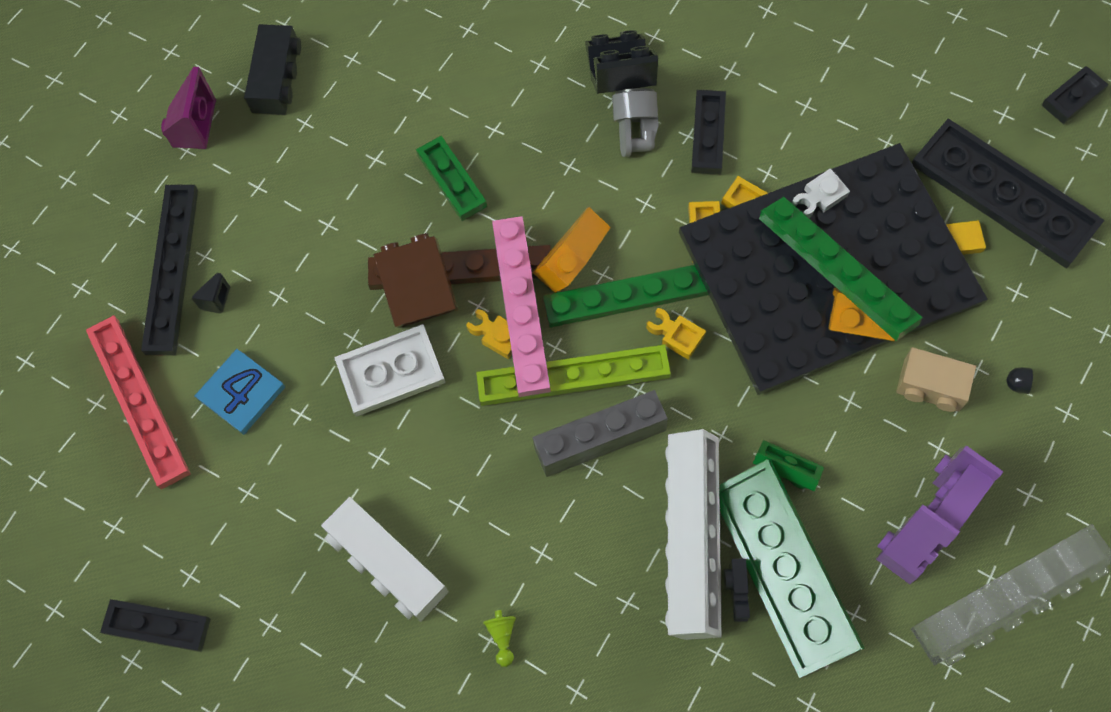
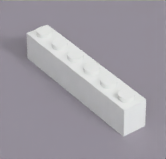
(693, 536)

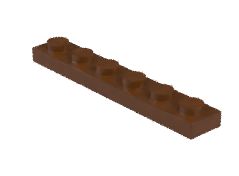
(468, 266)

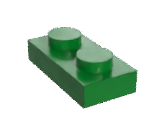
(790, 466)

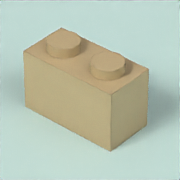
(936, 380)

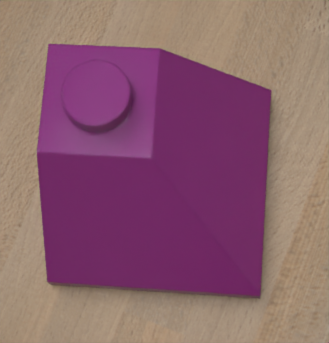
(190, 113)

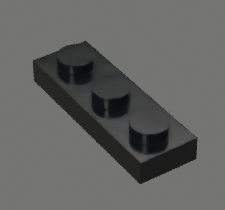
(708, 132)
(155, 625)

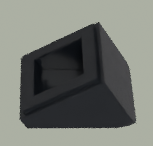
(212, 294)

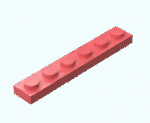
(138, 402)

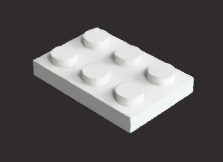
(389, 370)

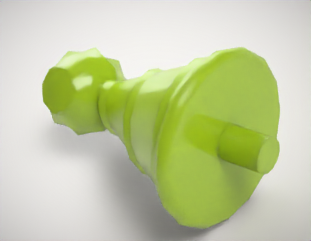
(501, 630)

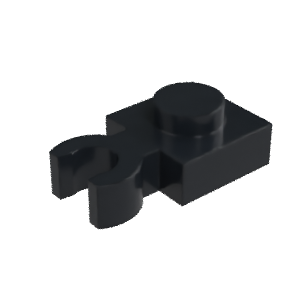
(736, 580)

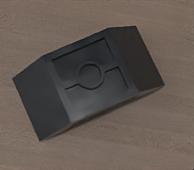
(621, 62)

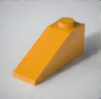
(572, 251)

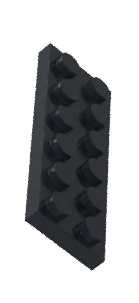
(1007, 193)

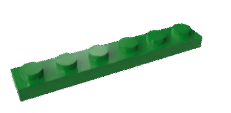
(841, 269)
(623, 295)

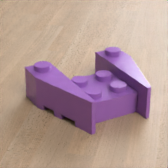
(961, 486)

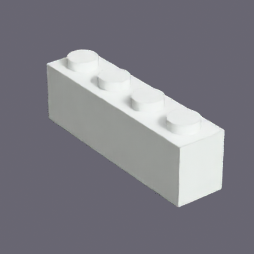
(384, 559)

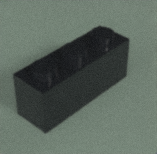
(272, 69)

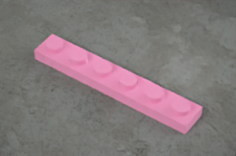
(521, 307)

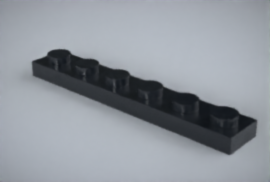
(170, 270)

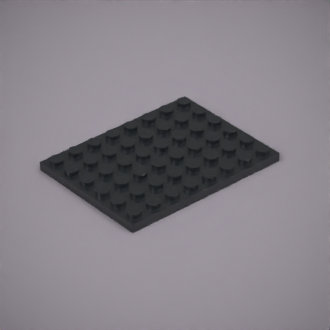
(782, 306)

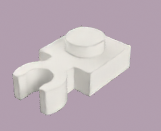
(822, 192)

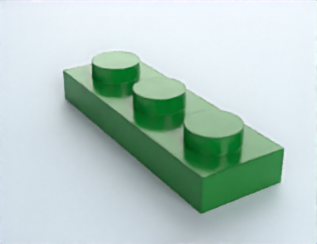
(451, 178)

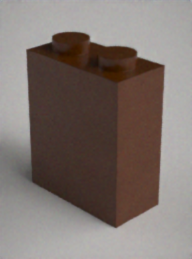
(415, 280)

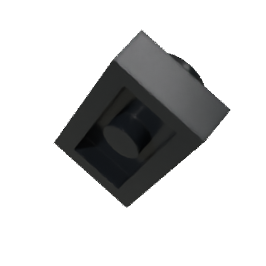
(1074, 95)

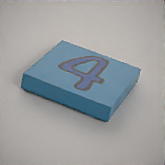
(240, 391)

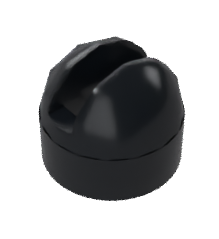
(1020, 380)

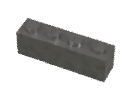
(600, 433)

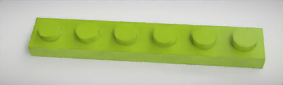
(580, 374)

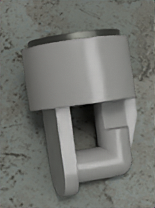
(636, 106)

